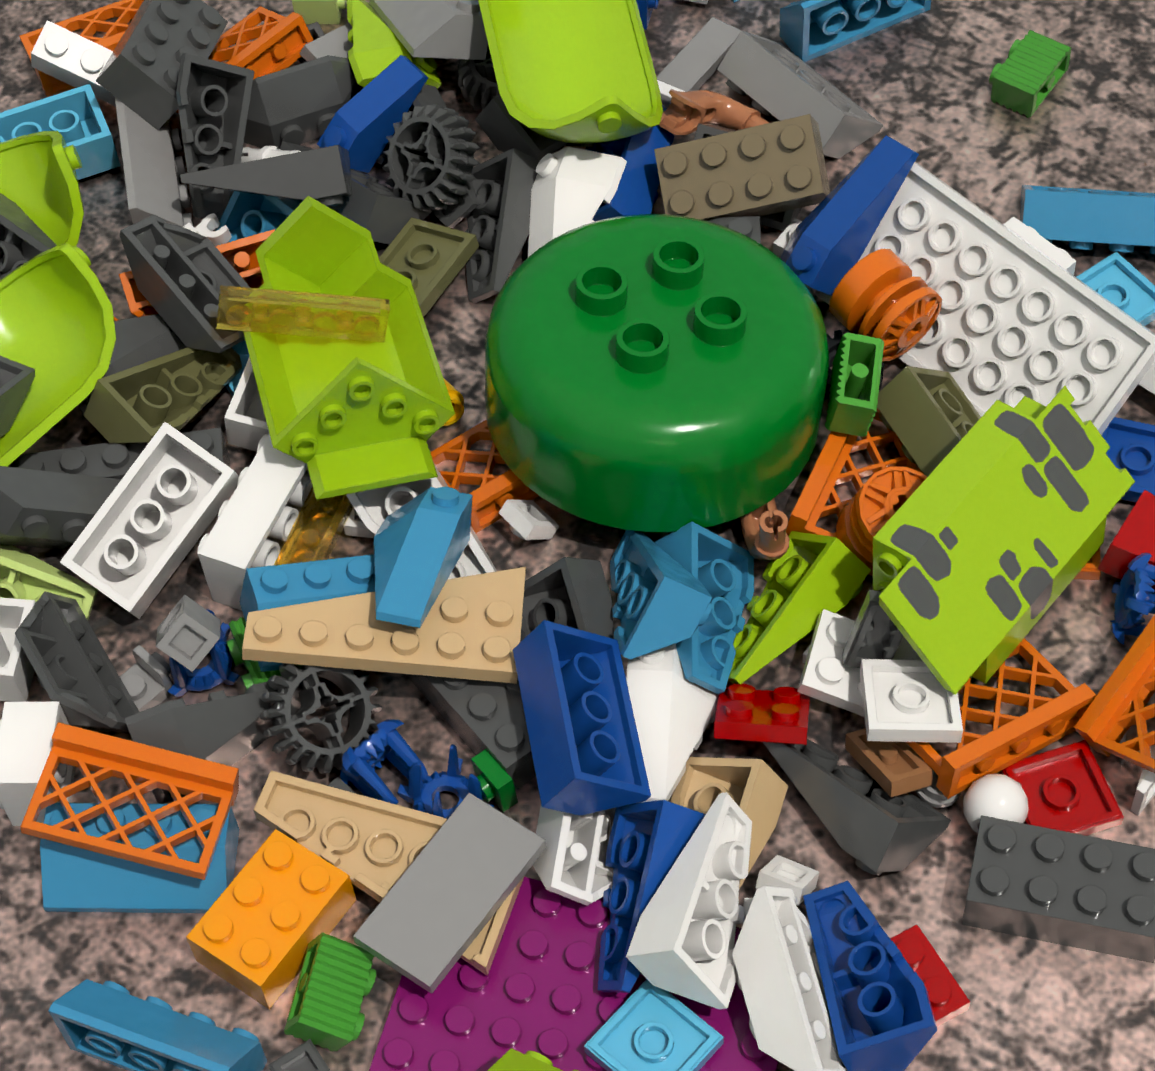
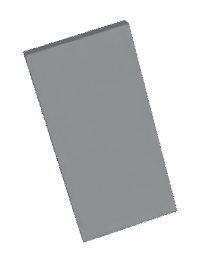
(450, 892)

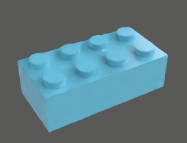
(76, 118)

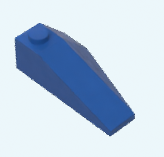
(847, 218)
(641, 851)
(871, 991)

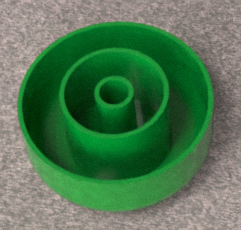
(655, 373)

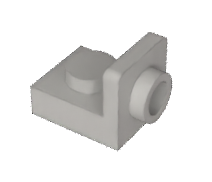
(147, 679)

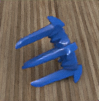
(1133, 598)
(205, 678)
(360, 763)
(421, 792)

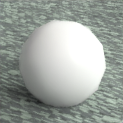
(997, 798)

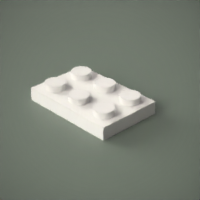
(824, 672)

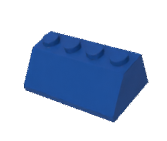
(640, 177)
(579, 720)

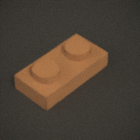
(889, 763)

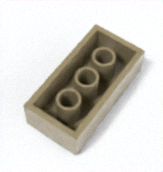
(745, 171)

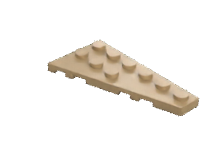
(463, 636)
(365, 840)

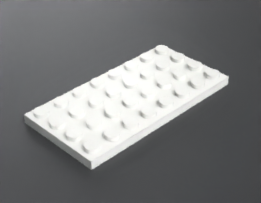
(1008, 311)

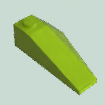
(378, 46)
(809, 577)

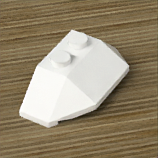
(575, 854)
(784, 984)

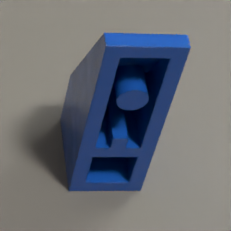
(370, 114)

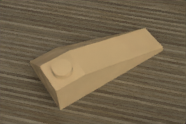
(748, 783)

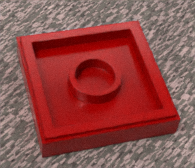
(1066, 790)

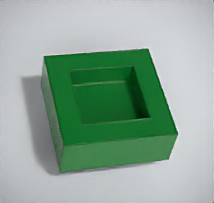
(494, 781)

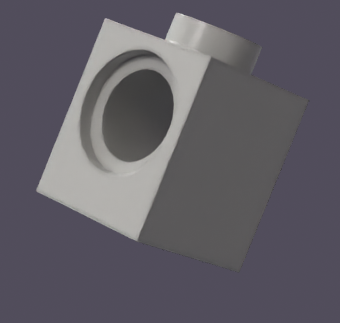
(188, 633)

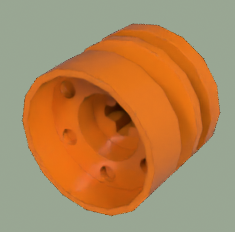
(885, 302)
(874, 507)

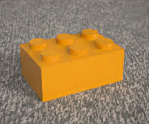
(268, 917)

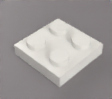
(907, 703)

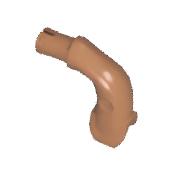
(706, 107)
(765, 532)

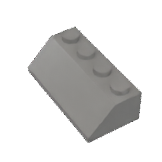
(436, 27)
(791, 88)
(152, 169)

